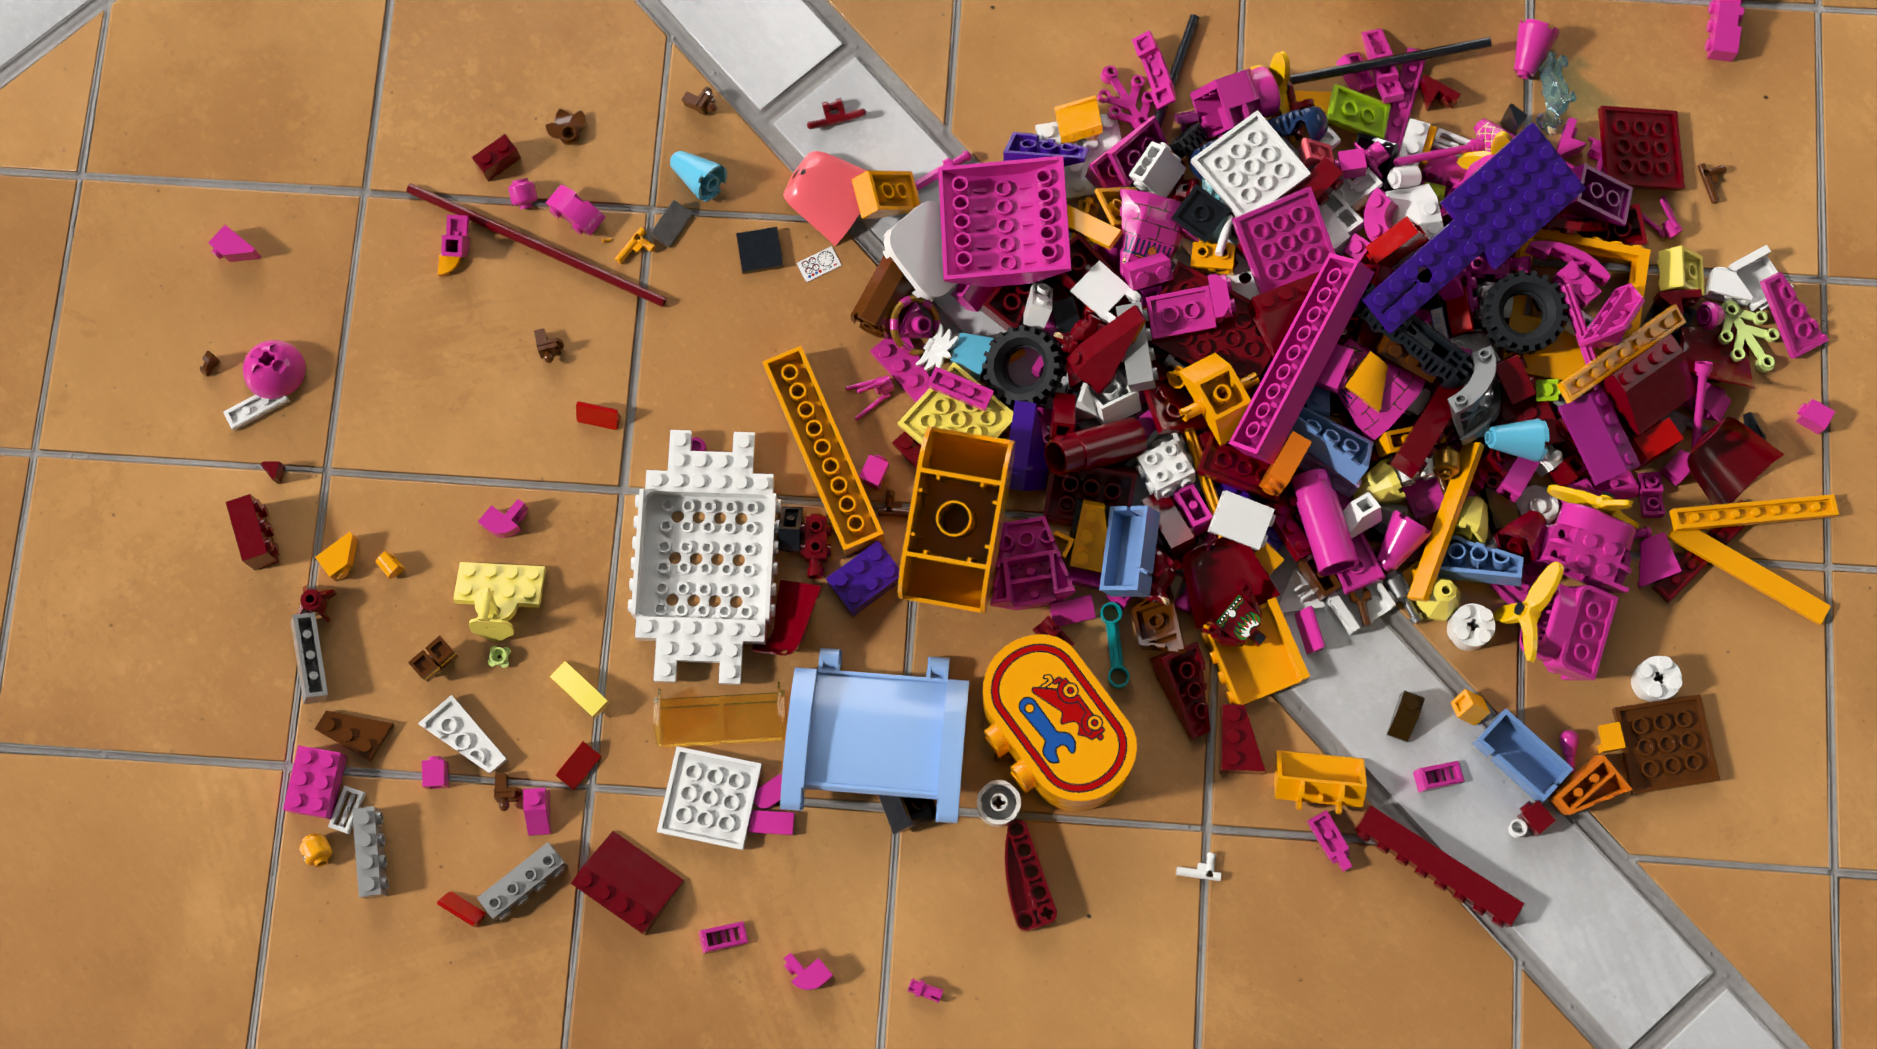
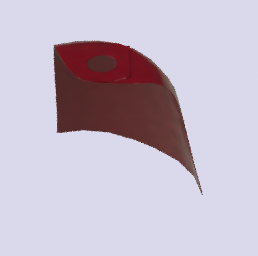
(1704, 344)
(1729, 460)
(1221, 569)
(792, 617)

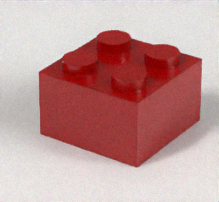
(1655, 441)

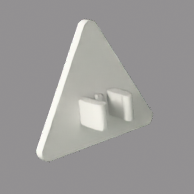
(1298, 595)

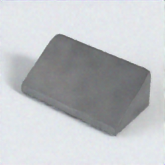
(671, 223)

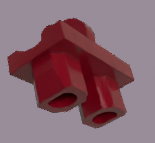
(1049, 627)

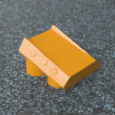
(1079, 120)

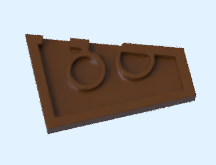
(356, 733)

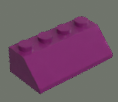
(1599, 436)

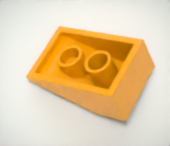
(885, 193)
(1111, 203)

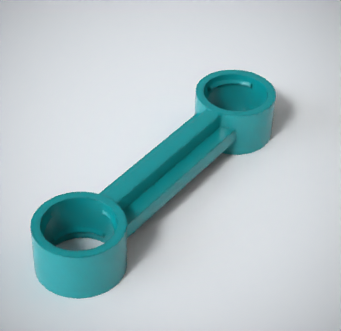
(1114, 645)

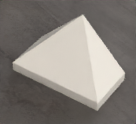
(1085, 406)

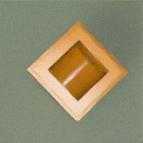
(389, 565)

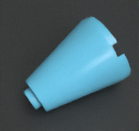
(699, 174)
(1520, 439)

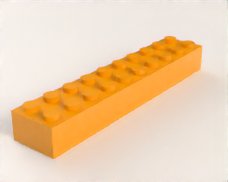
(823, 450)

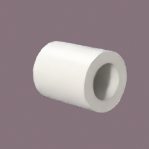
(1404, 177)

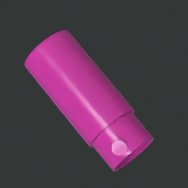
(1324, 523)

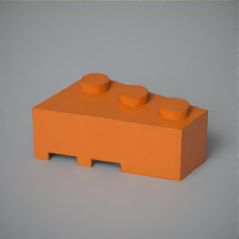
(1588, 786)

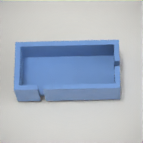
(1129, 551)
(1522, 756)

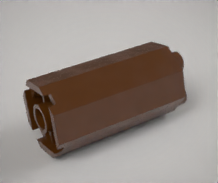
(879, 298)

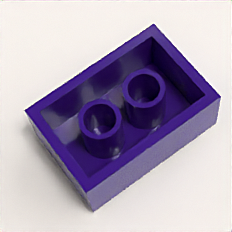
(864, 578)

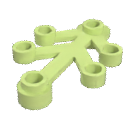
(1747, 333)

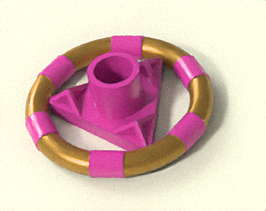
(914, 323)

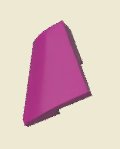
(1656, 560)

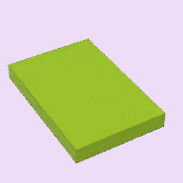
(1357, 112)

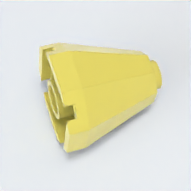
(1381, 484)
(1473, 520)
(1442, 602)

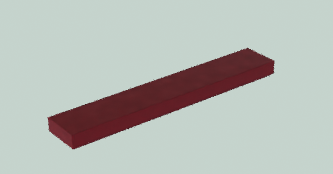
(1692, 564)

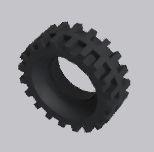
(1543, 293)
(1001, 353)

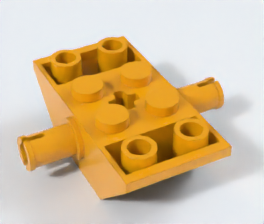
(1206, 382)

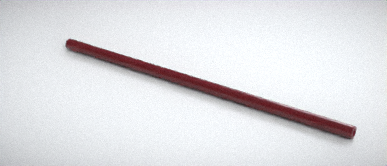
(537, 245)

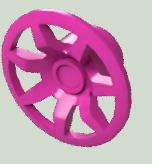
(1375, 156)

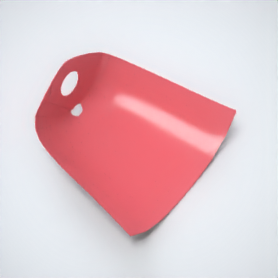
(825, 194)

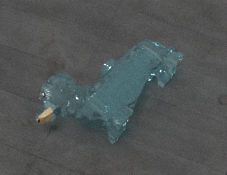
(1555, 93)

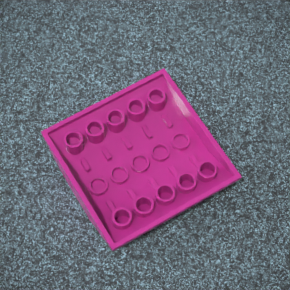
(1004, 222)

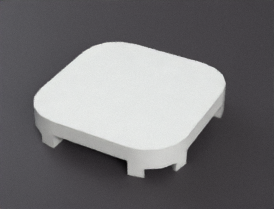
(917, 250)

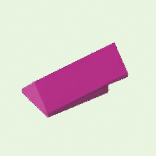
(1116, 164)

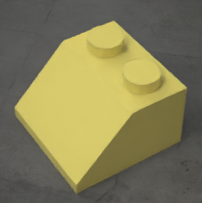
(1680, 270)

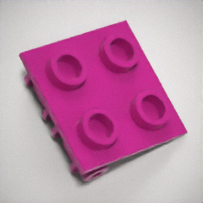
(1443, 172)

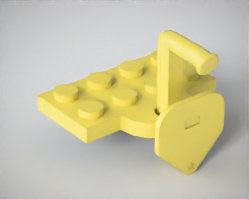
(498, 589)

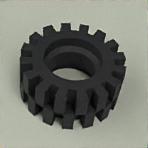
(1188, 140)

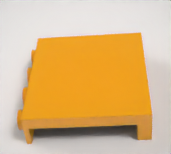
(1263, 670)

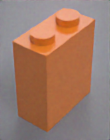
(1285, 465)

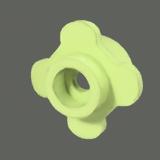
(503, 661)

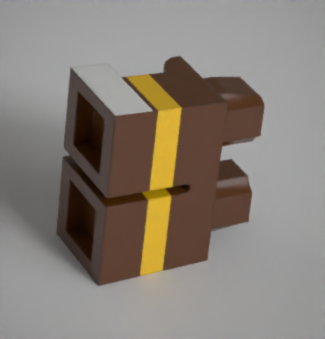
(431, 664)

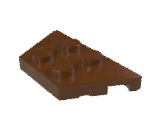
(1158, 625)

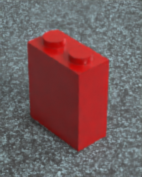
(1396, 243)

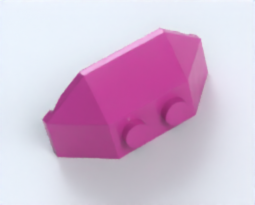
(1613, 318)

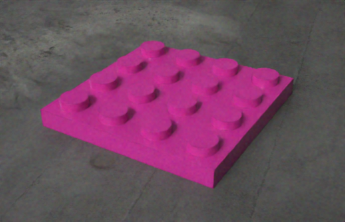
(1284, 240)

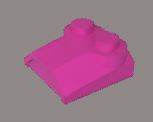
(1222, 304)

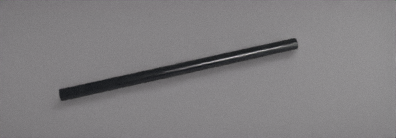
(1390, 60)
(1178, 63)

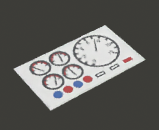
(818, 264)

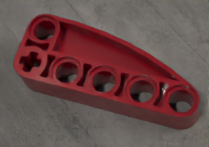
(1021, 886)

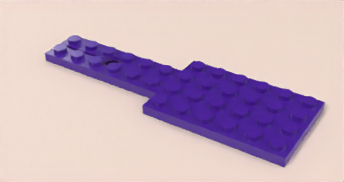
(1491, 216)

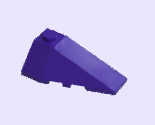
(1030, 146)
(1029, 459)

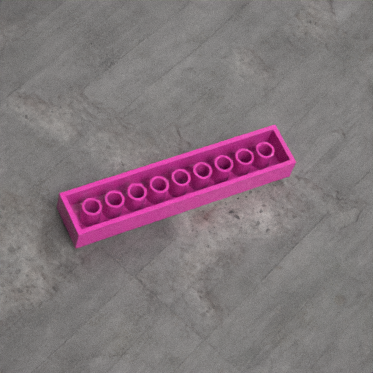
(1301, 357)

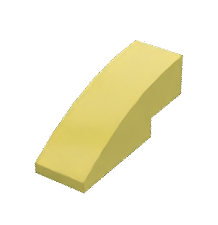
(580, 690)

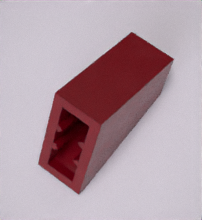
(1062, 415)

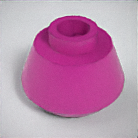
(1710, 315)

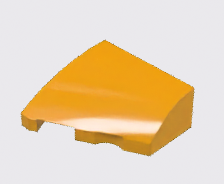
(1369, 381)

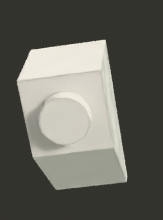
(1726, 286)

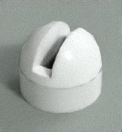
(1517, 824)

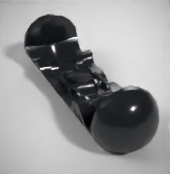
(1425, 344)

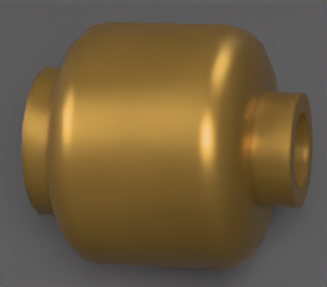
(1446, 462)

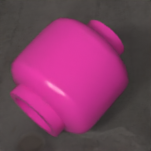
(522, 193)

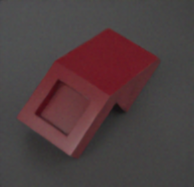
(1490, 462)

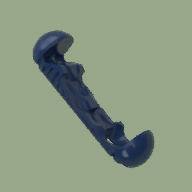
(1287, 125)

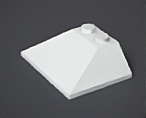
(1420, 205)

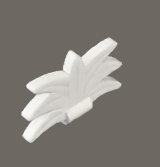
(937, 349)

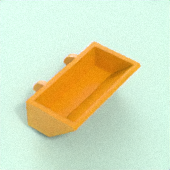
(1320, 779)

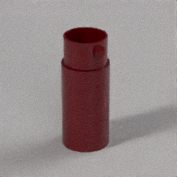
(1095, 447)

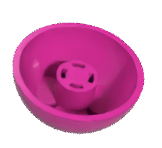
(273, 369)

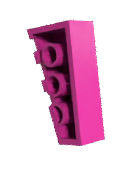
(1724, 29)

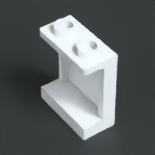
(1751, 271)
(1242, 520)
(1348, 613)

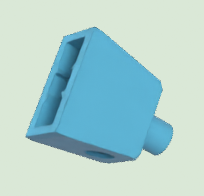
(969, 353)

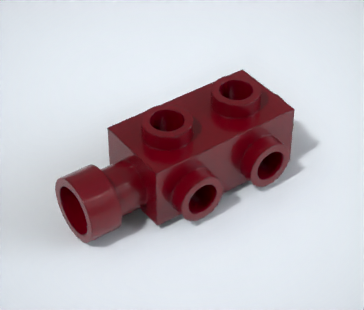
(816, 538)

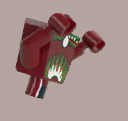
(1239, 621)

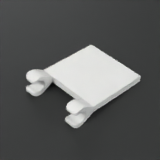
(1102, 291)

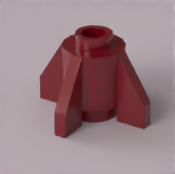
(315, 601)

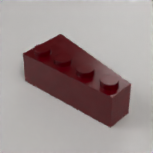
(1007, 304)

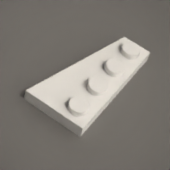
(462, 733)

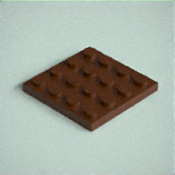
(1666, 744)

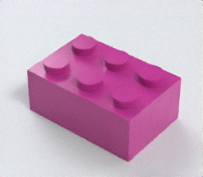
(315, 782)

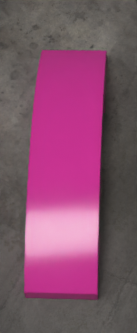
(1156, 69)
(1567, 253)

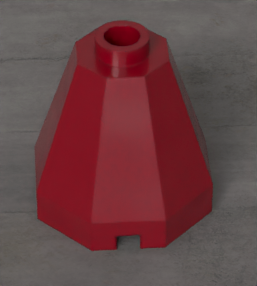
(1523, 536)

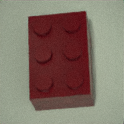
(253, 532)

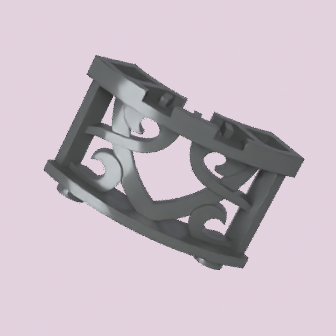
(1479, 398)

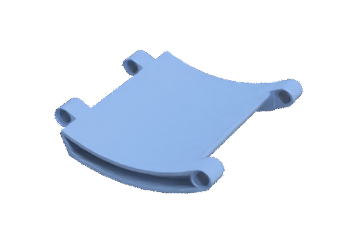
(875, 734)

